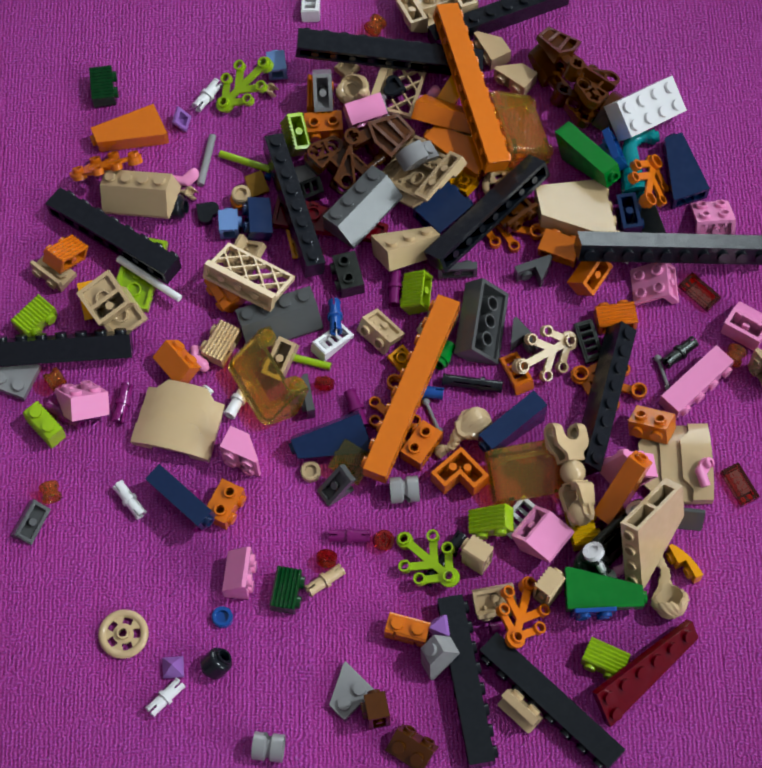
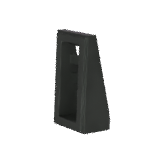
(310, 183)
(587, 325)

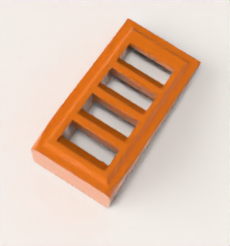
(521, 384)

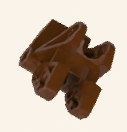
(556, 58)
(381, 138)

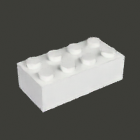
(645, 108)

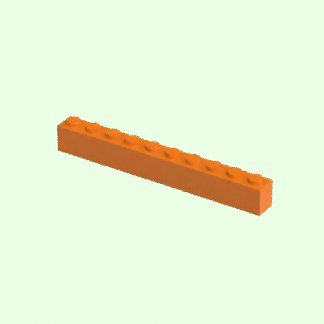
(471, 88)
(411, 388)

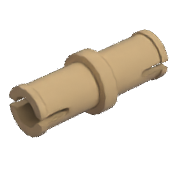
(324, 580)

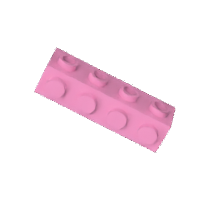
(696, 382)

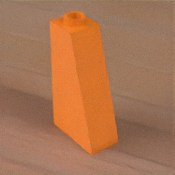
(440, 113)
(130, 130)
(449, 140)
(623, 487)

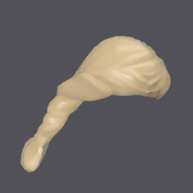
(352, 88)
(467, 426)
(668, 599)

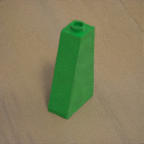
(586, 155)
(595, 590)

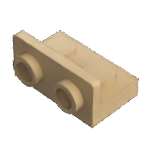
(52, 277)
(379, 330)

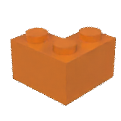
(459, 468)

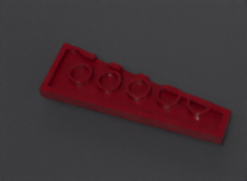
(316, 213)
(634, 679)

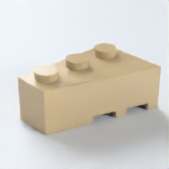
(403, 247)

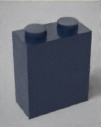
(443, 208)

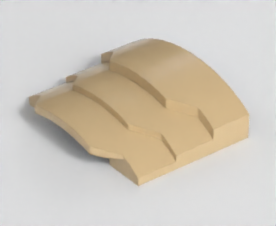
(419, 13)
(423, 182)
(179, 420)
(679, 460)

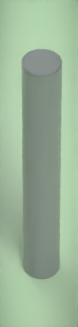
(206, 159)

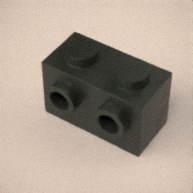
(348, 274)

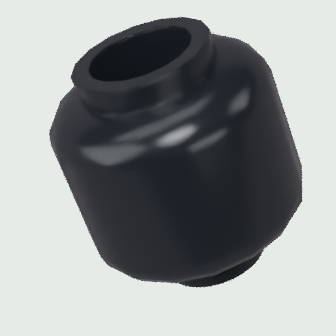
(180, 208)
(216, 663)

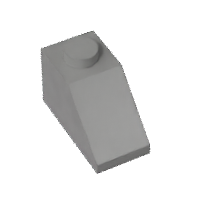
(322, 90)
(437, 654)

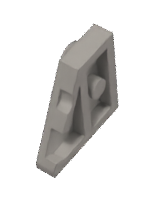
(18, 379)
(348, 692)

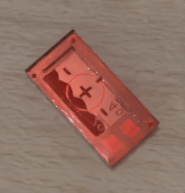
(699, 292)
(739, 484)

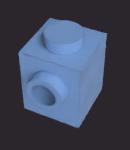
(279, 70)
(229, 223)

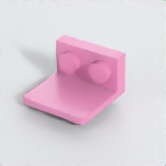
(713, 217)
(654, 282)

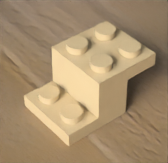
(111, 303)

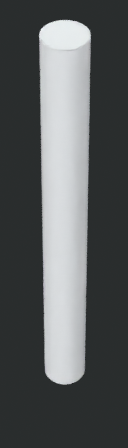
(149, 278)

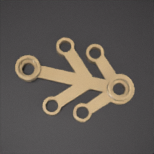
(548, 352)

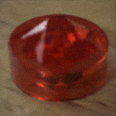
(324, 383)
(383, 540)
(326, 558)

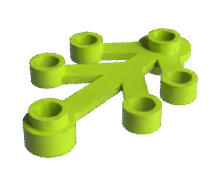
(242, 86)
(429, 561)

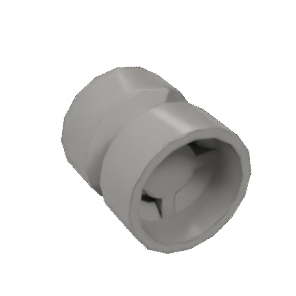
(404, 489)
(268, 747)

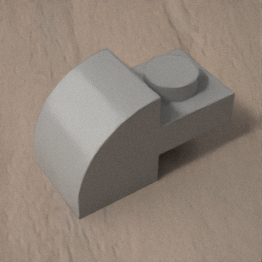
(416, 154)

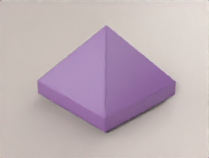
(181, 119)
(440, 626)
(173, 667)

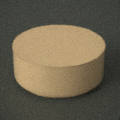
(240, 194)
(310, 471)

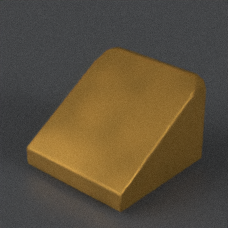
(256, 183)

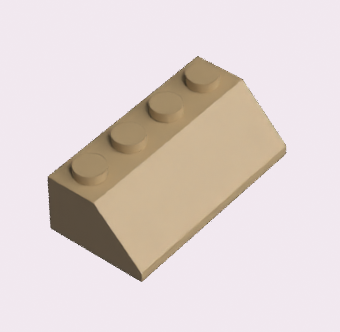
(139, 193)

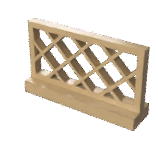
(381, 82)
(241, 285)

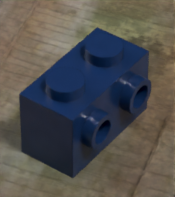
(628, 213)
(257, 218)

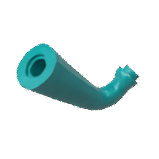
(631, 153)

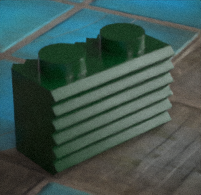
(102, 86)
(286, 590)

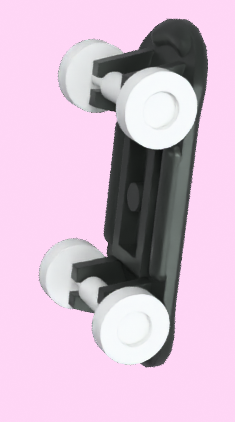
(605, 547)

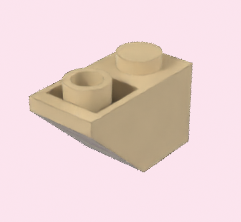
(495, 49)
(516, 77)

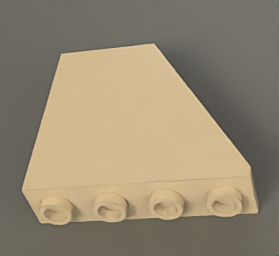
(575, 207)
(650, 529)

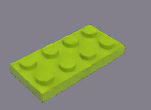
(139, 288)

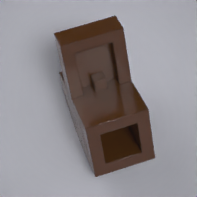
(601, 120)

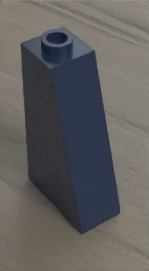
(682, 172)
(513, 423)
(329, 436)
(181, 497)

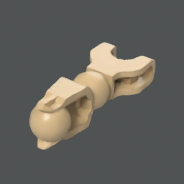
(569, 453)

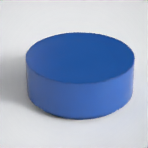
(222, 617)

